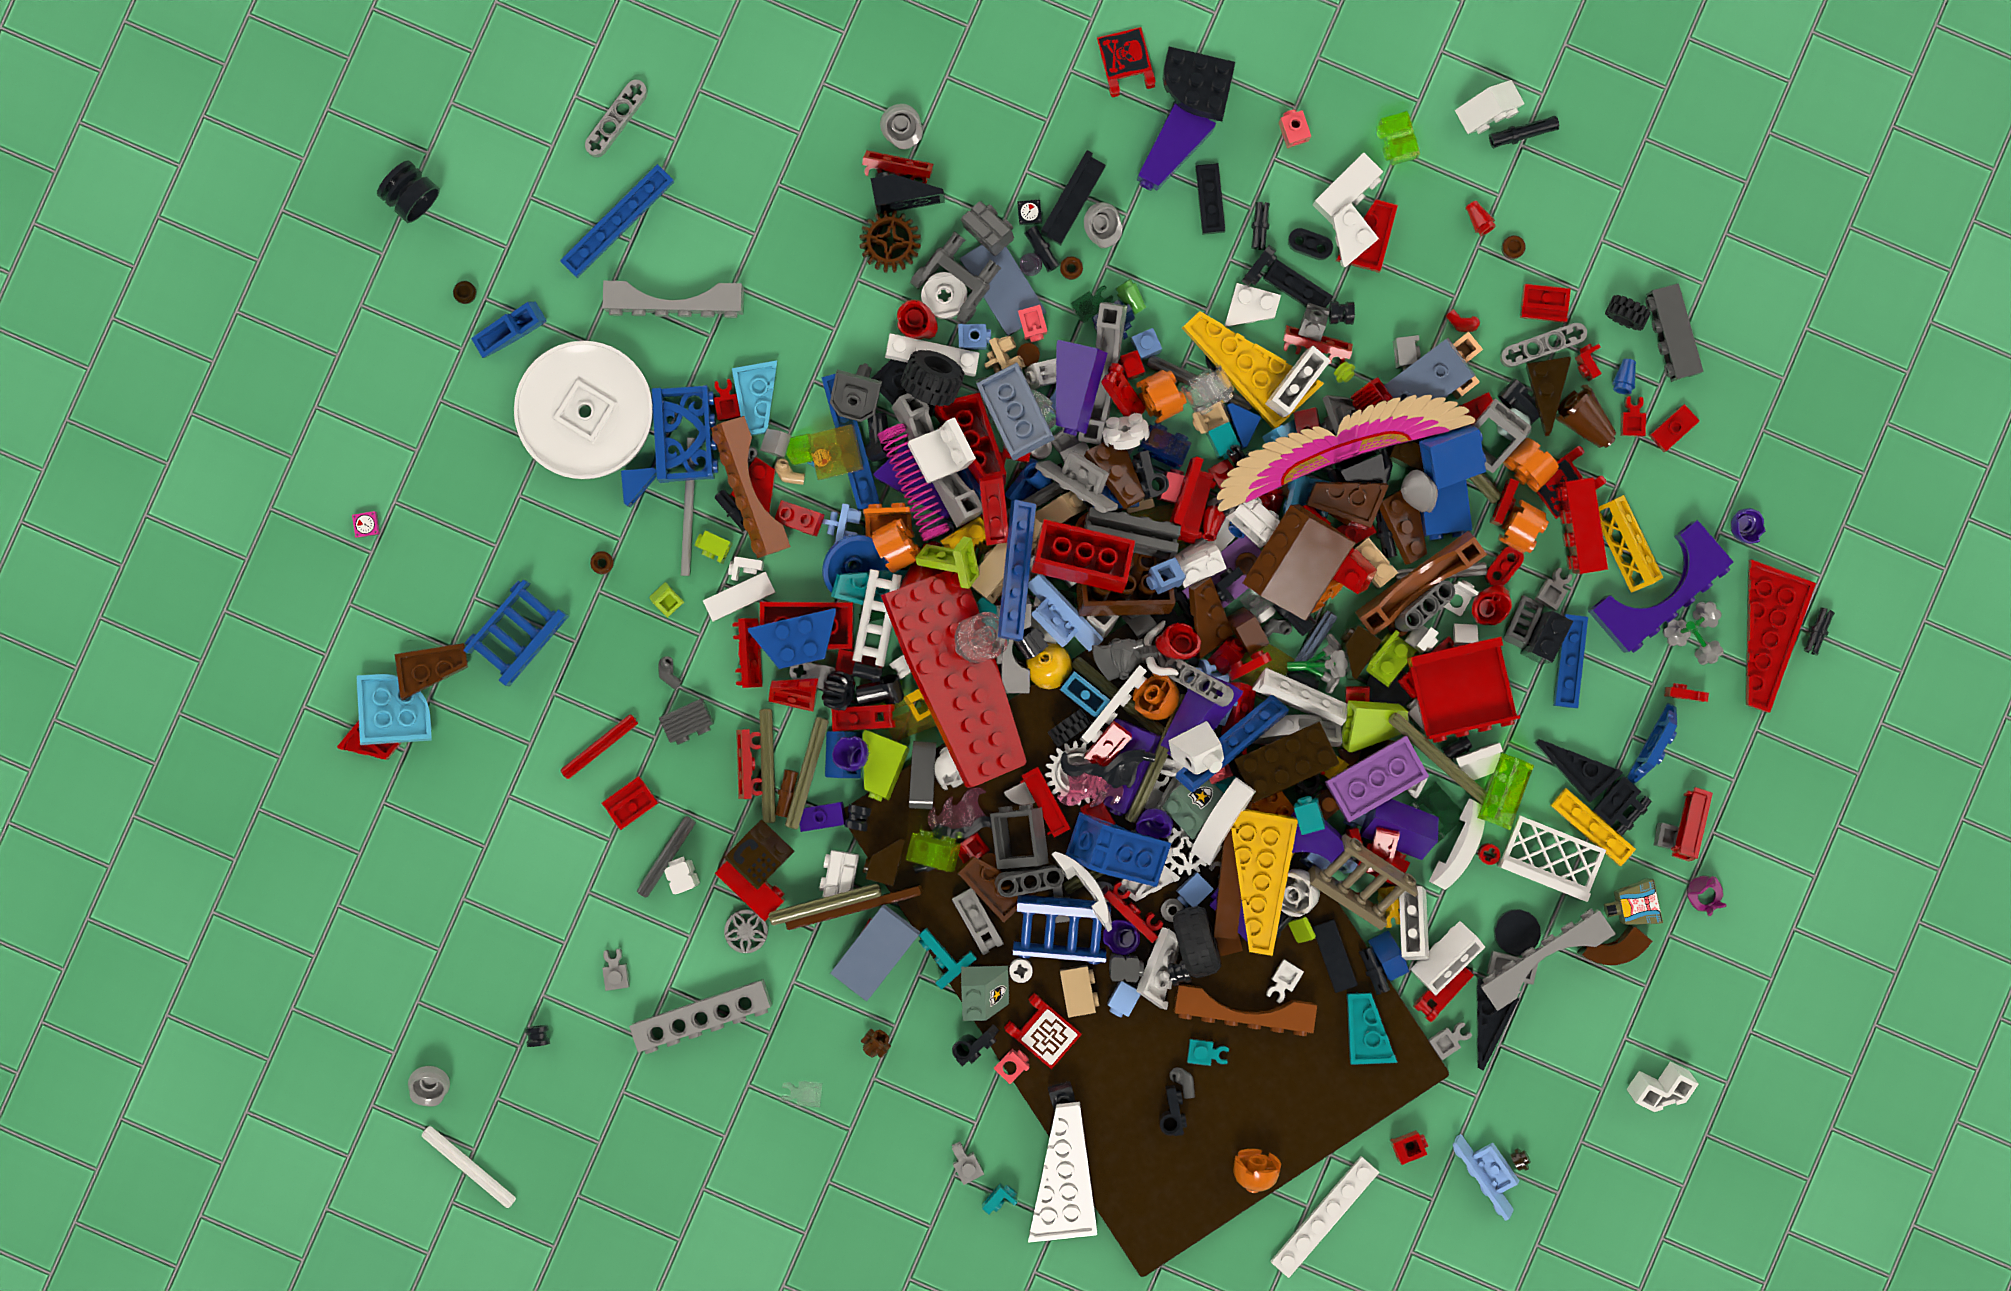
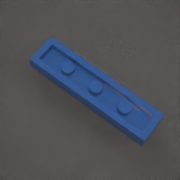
(1571, 663)

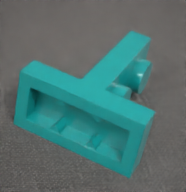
(944, 959)

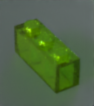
(1505, 791)

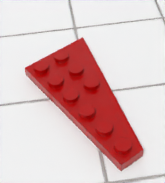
(1774, 620)

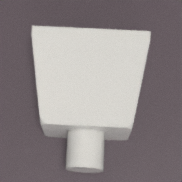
(1198, 749)

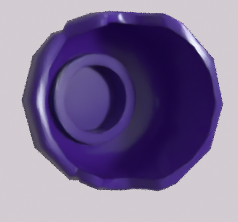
(1747, 526)
(850, 753)
(1154, 823)
(1122, 938)

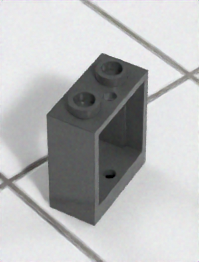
(1002, 841)

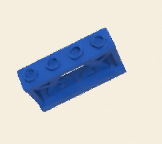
(661, 411)

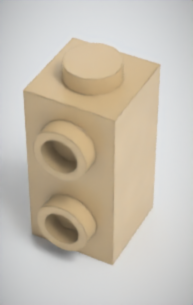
(1061, 509)

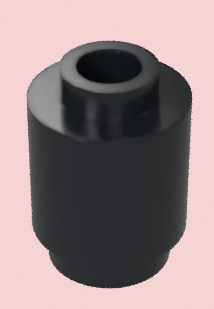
(1304, 678)

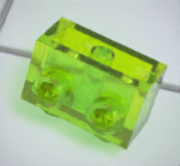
(933, 851)

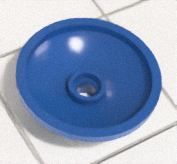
(851, 548)

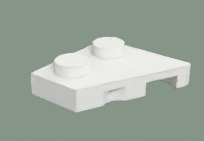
(1352, 234)

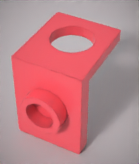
(1019, 1059)

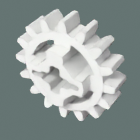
(1175, 851)

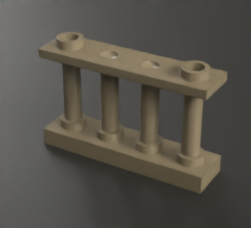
(1357, 901)

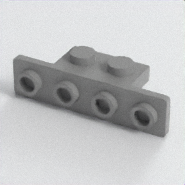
(1081, 478)

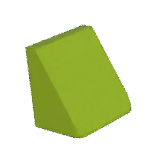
(666, 599)
(1302, 929)

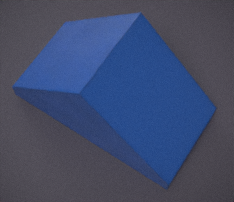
(1243, 423)
(635, 483)
(1389, 955)

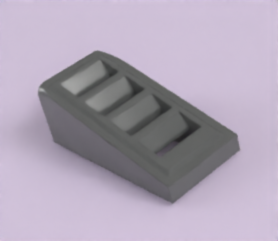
(1515, 639)

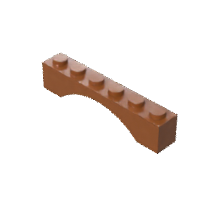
(764, 531)
(1391, 602)
(1293, 1015)

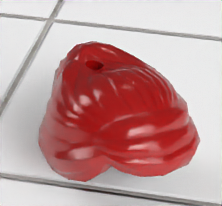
(912, 316)
(1491, 605)
(1178, 642)

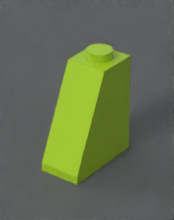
(1369, 724)
(883, 765)

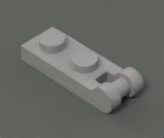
(977, 920)

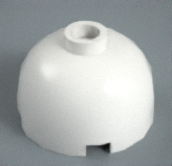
(946, 770)
(1299, 893)

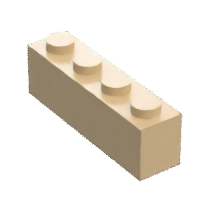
(991, 570)

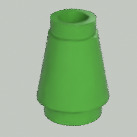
(1130, 294)

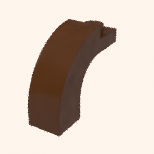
(1622, 950)

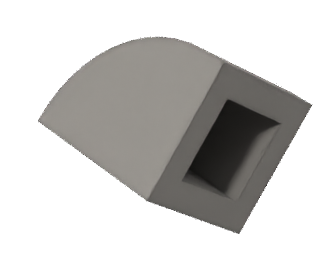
(775, 443)

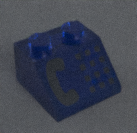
(1165, 446)

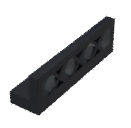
(1073, 198)

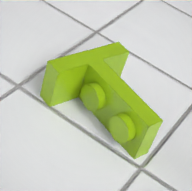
(959, 560)

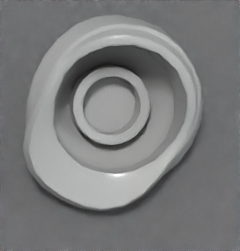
(901, 126)
(1103, 224)
(1419, 491)
(428, 1086)

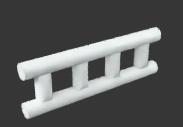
(864, 626)

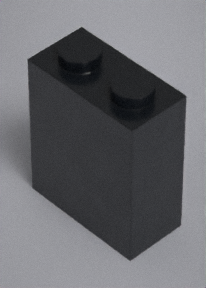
(1547, 637)

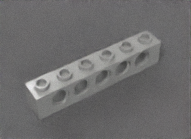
(648, 1043)

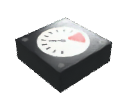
(1029, 212)

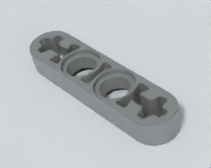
(619, 120)
(1542, 343)
(1199, 680)

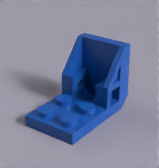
(1117, 851)

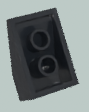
(900, 193)

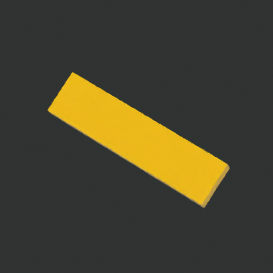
(1592, 827)

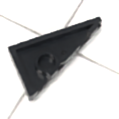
(1583, 773)
(1489, 1025)

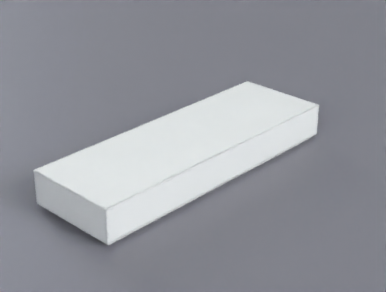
(739, 596)

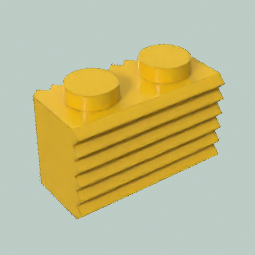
(973, 530)

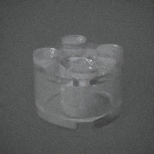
(1208, 389)
(978, 638)

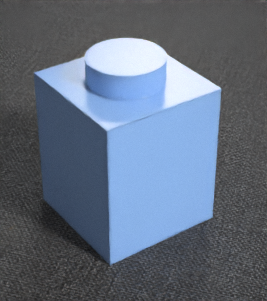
(1123, 999)

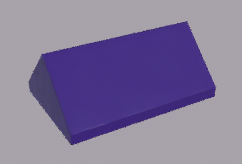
(1416, 828)

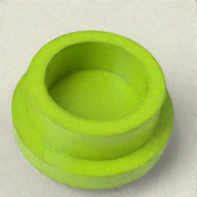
(1344, 372)

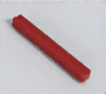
(599, 746)

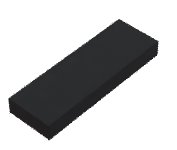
(1210, 198)
(1296, 286)
(1334, 956)

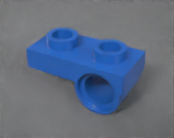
(1027, 482)

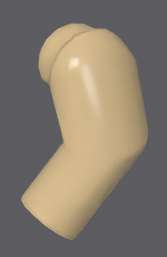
(786, 474)

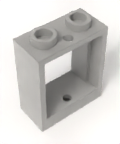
(1509, 422)

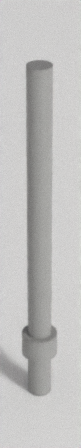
(688, 518)

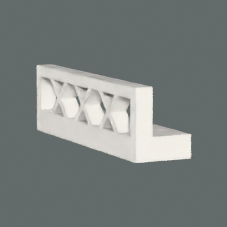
(1301, 696)

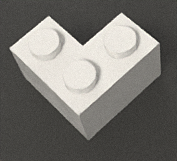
(1490, 105)

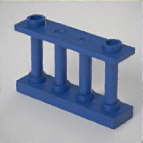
(538, 636)
(1052, 907)

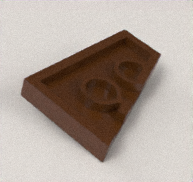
(1122, 476)
(1348, 499)
(1405, 526)
(1208, 615)
(427, 667)
(981, 880)

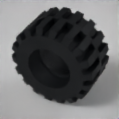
(932, 377)

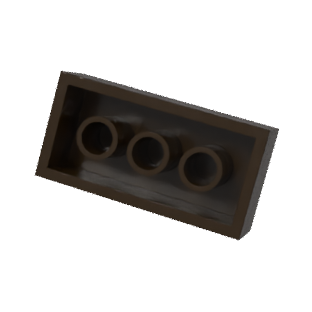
(1286, 762)

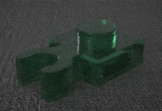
(1088, 305)

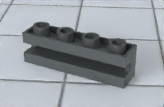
(1674, 332)
(1150, 536)

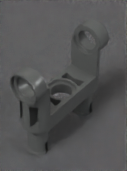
(977, 283)

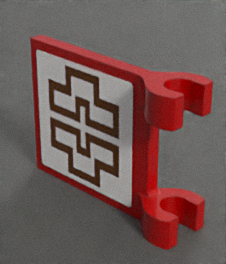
(1045, 1033)

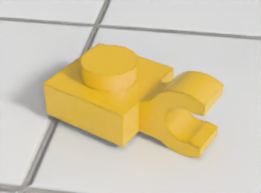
(1392, 911)

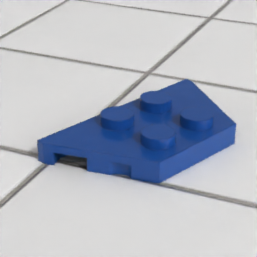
(796, 639)
(1652, 752)

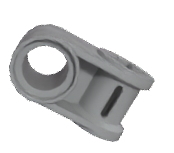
(813, 671)

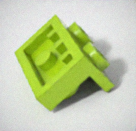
(1390, 659)

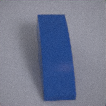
(509, 329)

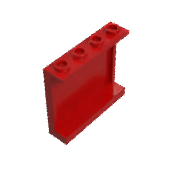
(1462, 689)

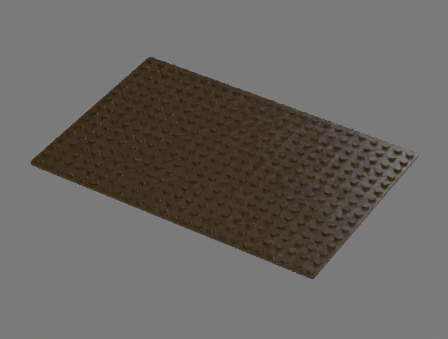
(1272, 1095)

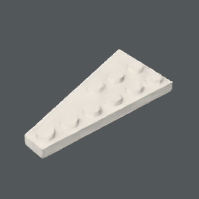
(1065, 1192)

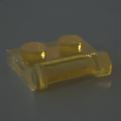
(906, 723)

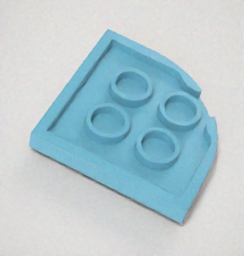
(388, 718)

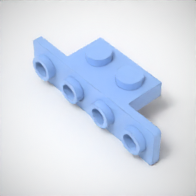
(1059, 616)
(1490, 1171)

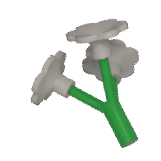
(1678, 632)
(1336, 663)

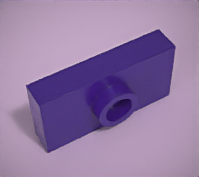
(822, 816)

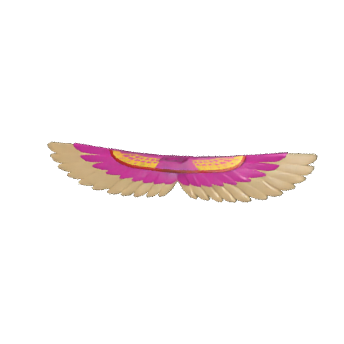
(1317, 448)

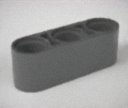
(1434, 604)
(922, 775)
(1039, 884)

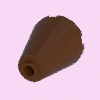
(1586, 417)

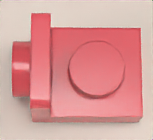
(1033, 323)

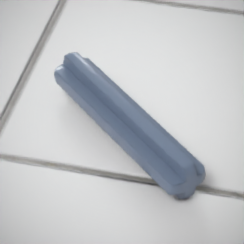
(1316, 637)

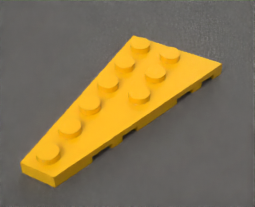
(1247, 365)
(1263, 858)

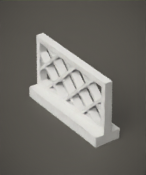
(1544, 877)

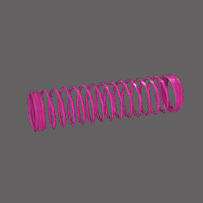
(928, 533)

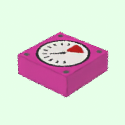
(365, 524)

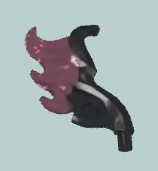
(1102, 781)
(957, 820)

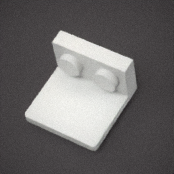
(942, 451)

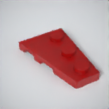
(1380, 219)

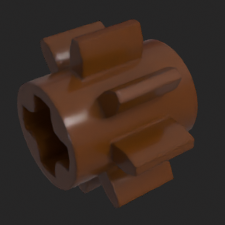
(875, 1043)

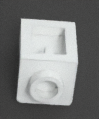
(1041, 374)
(749, 566)

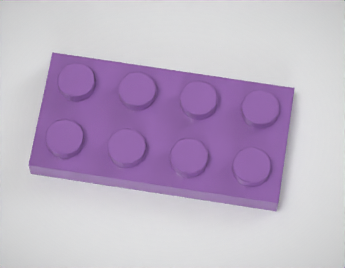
(1377, 779)

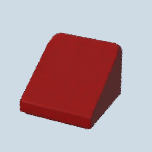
(971, 847)

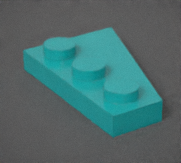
(853, 586)
(1366, 1033)

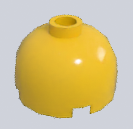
(1050, 667)

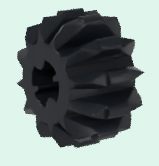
(838, 690)

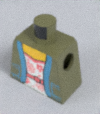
(1636, 904)

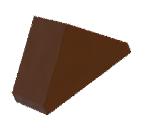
(1247, 630)

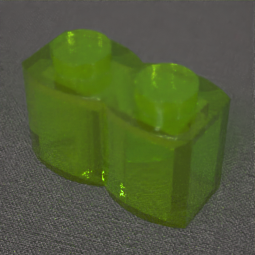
(1398, 138)

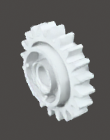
(1076, 756)

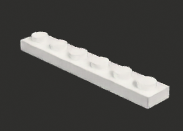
(1324, 1216)

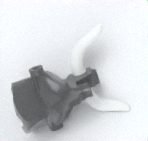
(1124, 656)

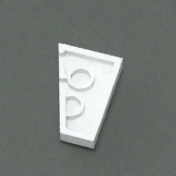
(1156, 974)

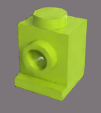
(713, 546)

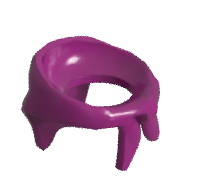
(1699, 886)

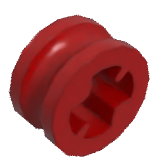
(1485, 847)

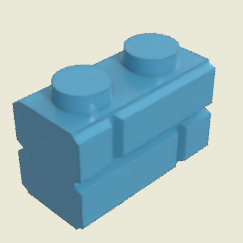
(1085, 695)

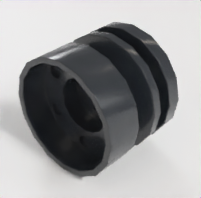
(408, 191)

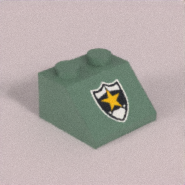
(1192, 809)
(983, 991)

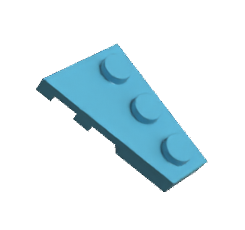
(754, 394)

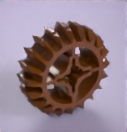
(880, 240)

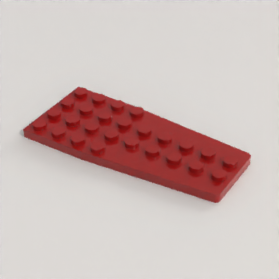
(960, 694)

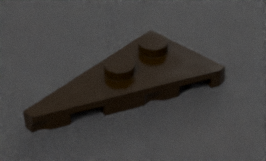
(1547, 385)

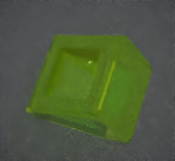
(799, 450)

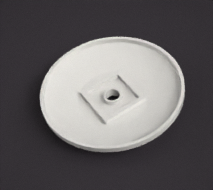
(550, 404)

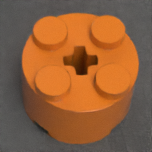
(1161, 395)
(1531, 464)
(1523, 527)
(896, 545)

